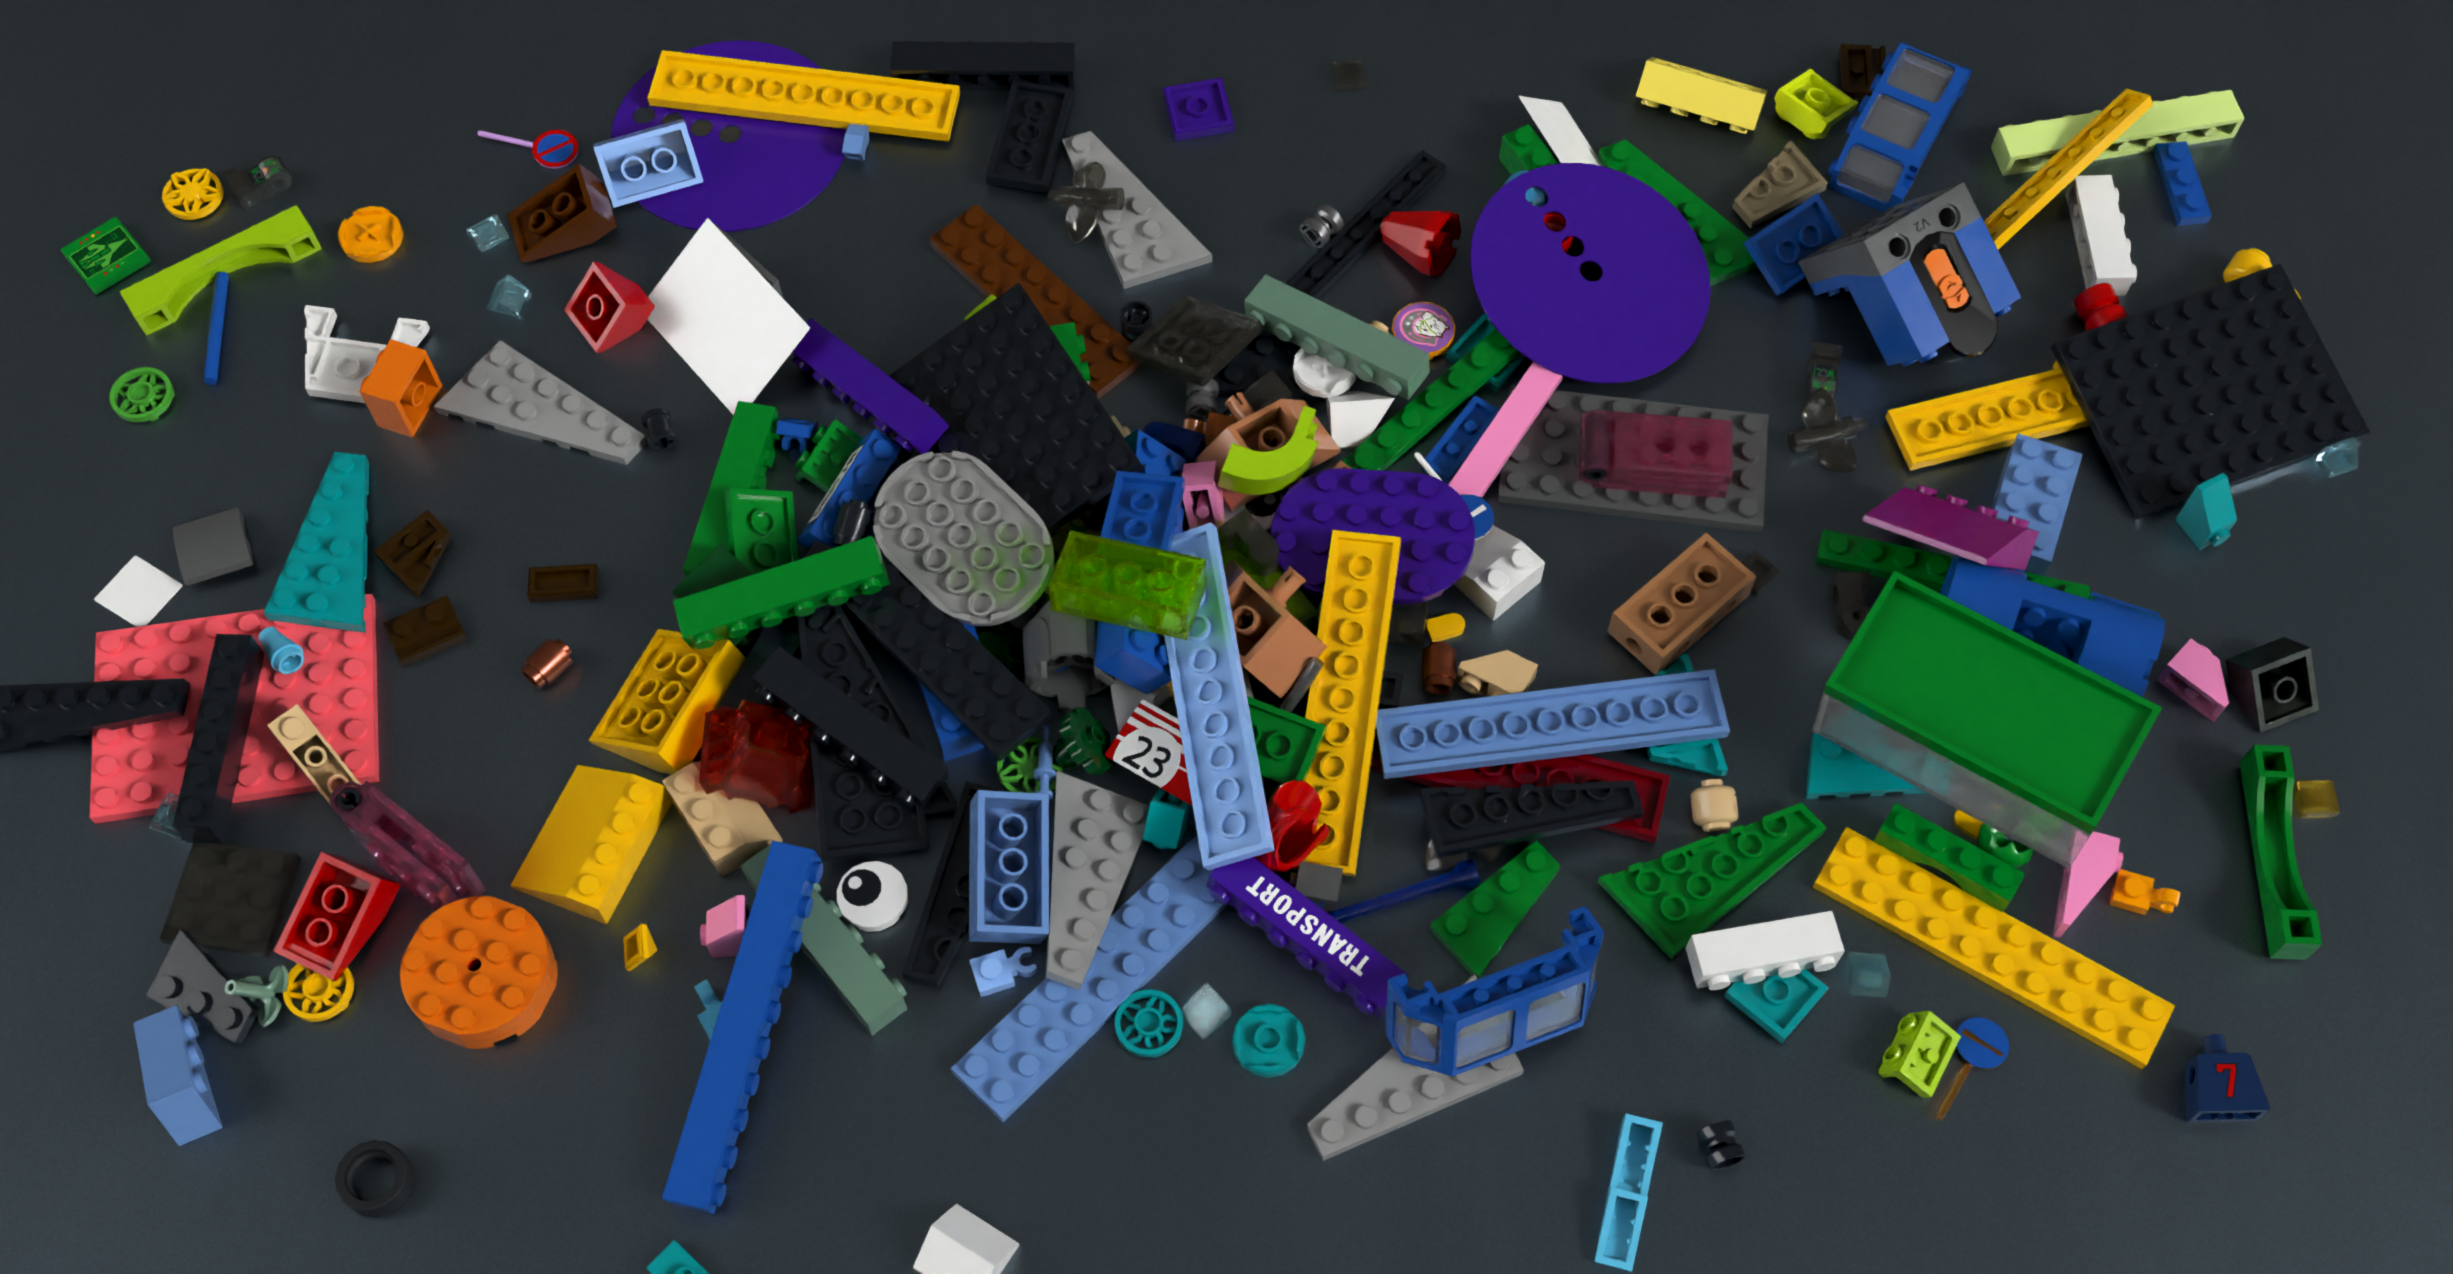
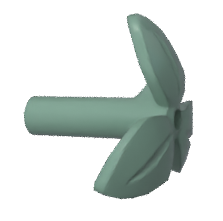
(257, 989)

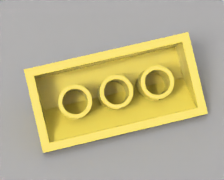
(1701, 94)

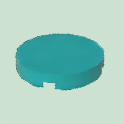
(1268, 1040)

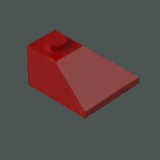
(608, 307)

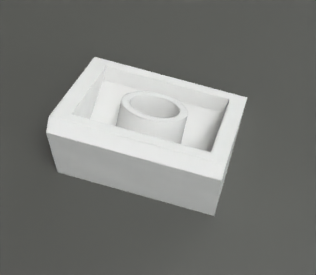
(964, 1245)

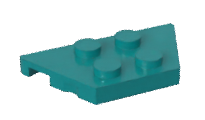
(1696, 755)

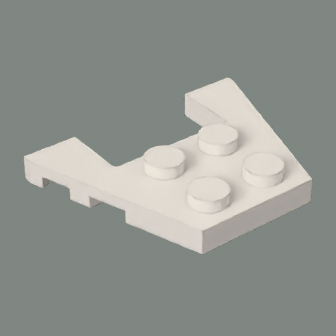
(339, 365)

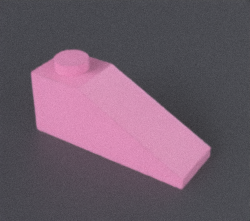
(2086, 877)

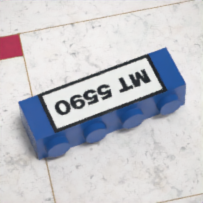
(855, 481)

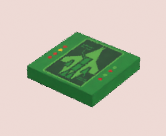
(105, 255)

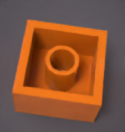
(401, 388)

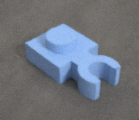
(996, 971)

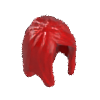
(1293, 824)

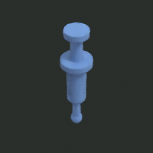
(1044, 772)

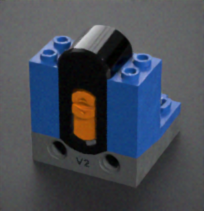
(1921, 278)

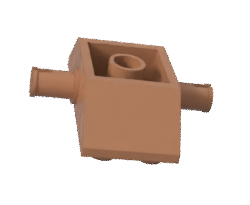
(1263, 432)
(1276, 643)

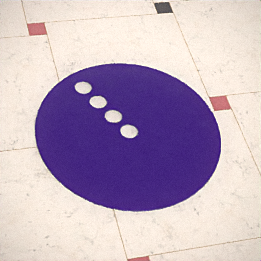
(749, 181)
(1601, 330)

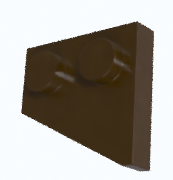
(415, 551)

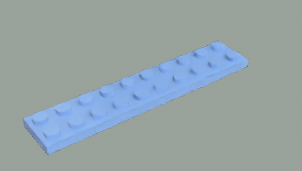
(1217, 719)

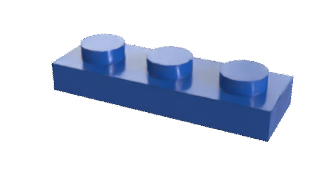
(2182, 183)
(1460, 438)

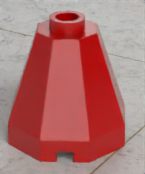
(1423, 238)

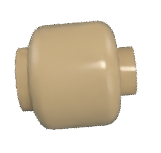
(1714, 806)

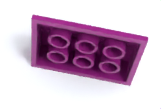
(1955, 527)

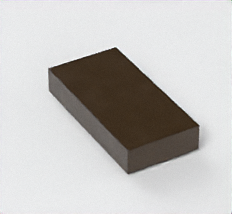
(563, 583)

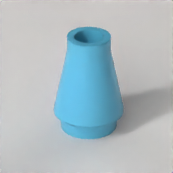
(281, 651)

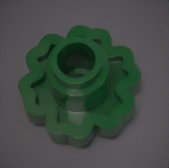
(1082, 743)

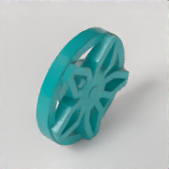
(1149, 1023)

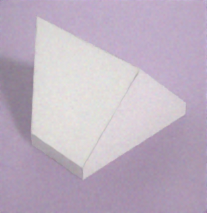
(1355, 416)

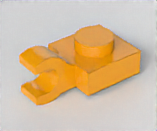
(2136, 894)

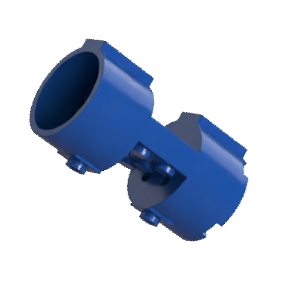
(2093, 632)

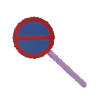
(550, 149)

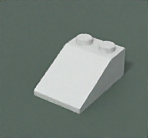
(1500, 572)

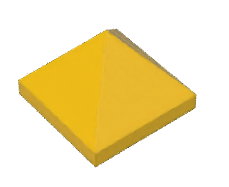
(638, 947)

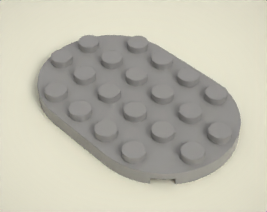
(963, 538)

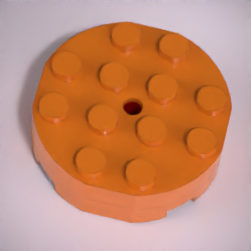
(478, 971)

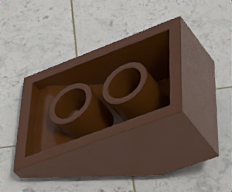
(562, 216)

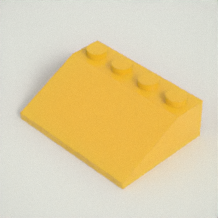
(664, 702)
(593, 841)

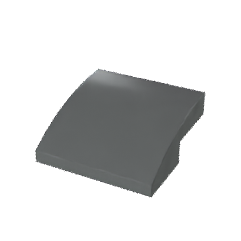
(212, 546)

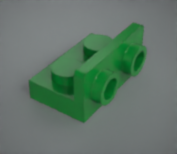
(828, 456)

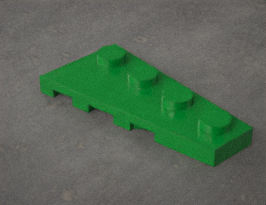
(1490, 913)

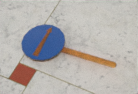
(1980, 1046)

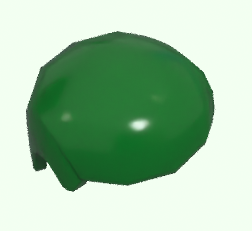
(1999, 846)

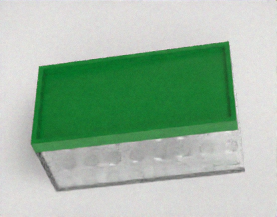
(1983, 718)

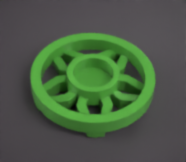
(141, 395)
(1024, 768)

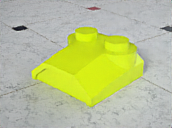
(1812, 104)

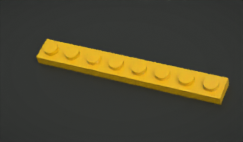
(2066, 165)

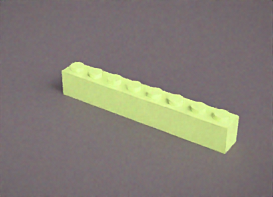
(2182, 119)

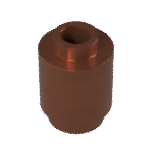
(547, 663)
(1438, 668)

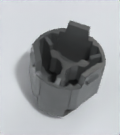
(1061, 640)

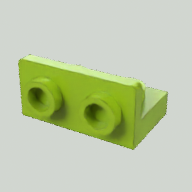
(1920, 1052)

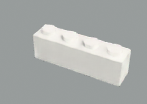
(2100, 233)
(1765, 950)

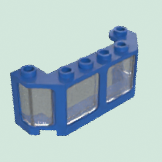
(1896, 126)
(1498, 1011)

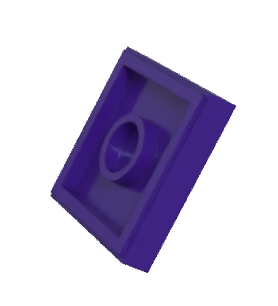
(1198, 109)

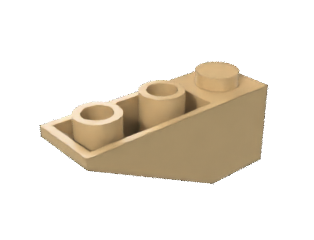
(311, 751)

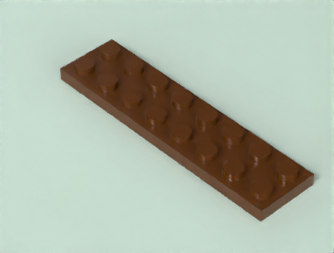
(997, 261)

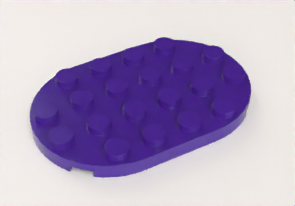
(1419, 508)

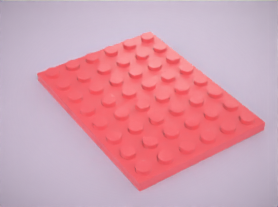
(333, 688)

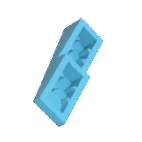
(1628, 1192)

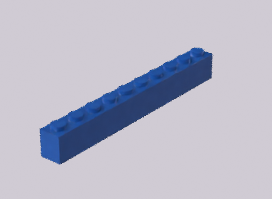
(743, 1029)

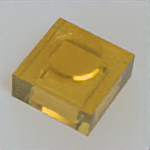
(2316, 799)

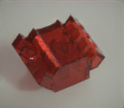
(756, 756)

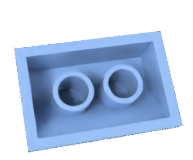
(648, 163)

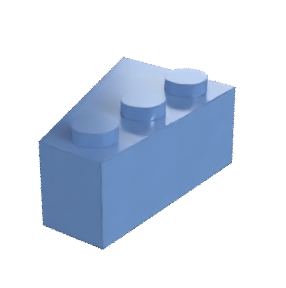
(176, 1075)

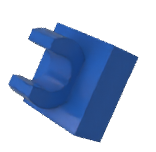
(796, 429)

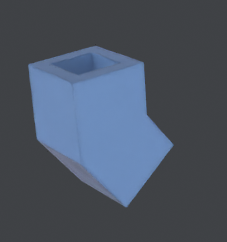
(856, 142)

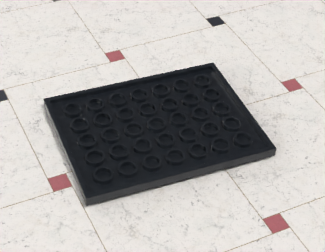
(2208, 389)
(1020, 409)

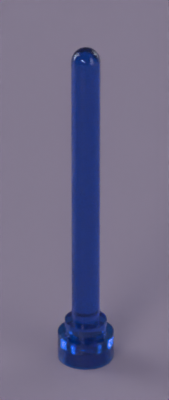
(1462, 876)

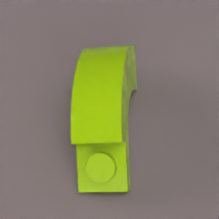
(1271, 471)

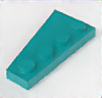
(1843, 773)

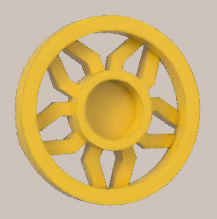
(192, 193)
(317, 990)

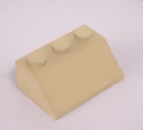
(723, 827)

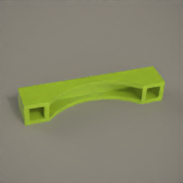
(164, 295)

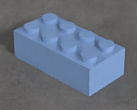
(2037, 488)
(1009, 867)

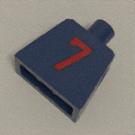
(2223, 1085)

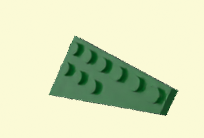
(1718, 237)
(1708, 878)

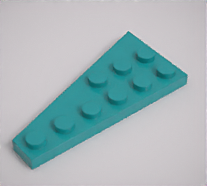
(328, 560)

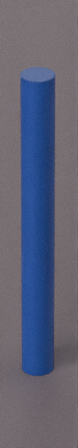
(216, 328)

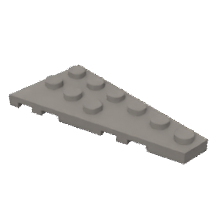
(1144, 235)
(534, 404)
(1090, 859)
(1397, 1095)

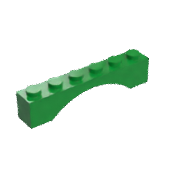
(2287, 911)

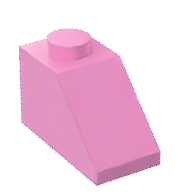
(1202, 494)
(2197, 679)
(725, 927)

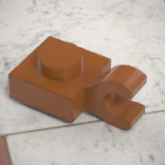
(1213, 428)

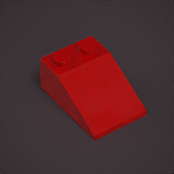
(335, 915)

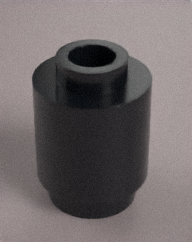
(852, 522)

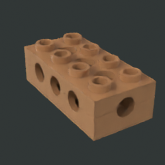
(1681, 603)

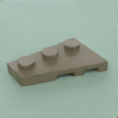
(1779, 187)

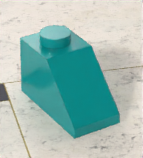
(2209, 513)
(1166, 820)

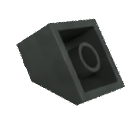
(2274, 683)

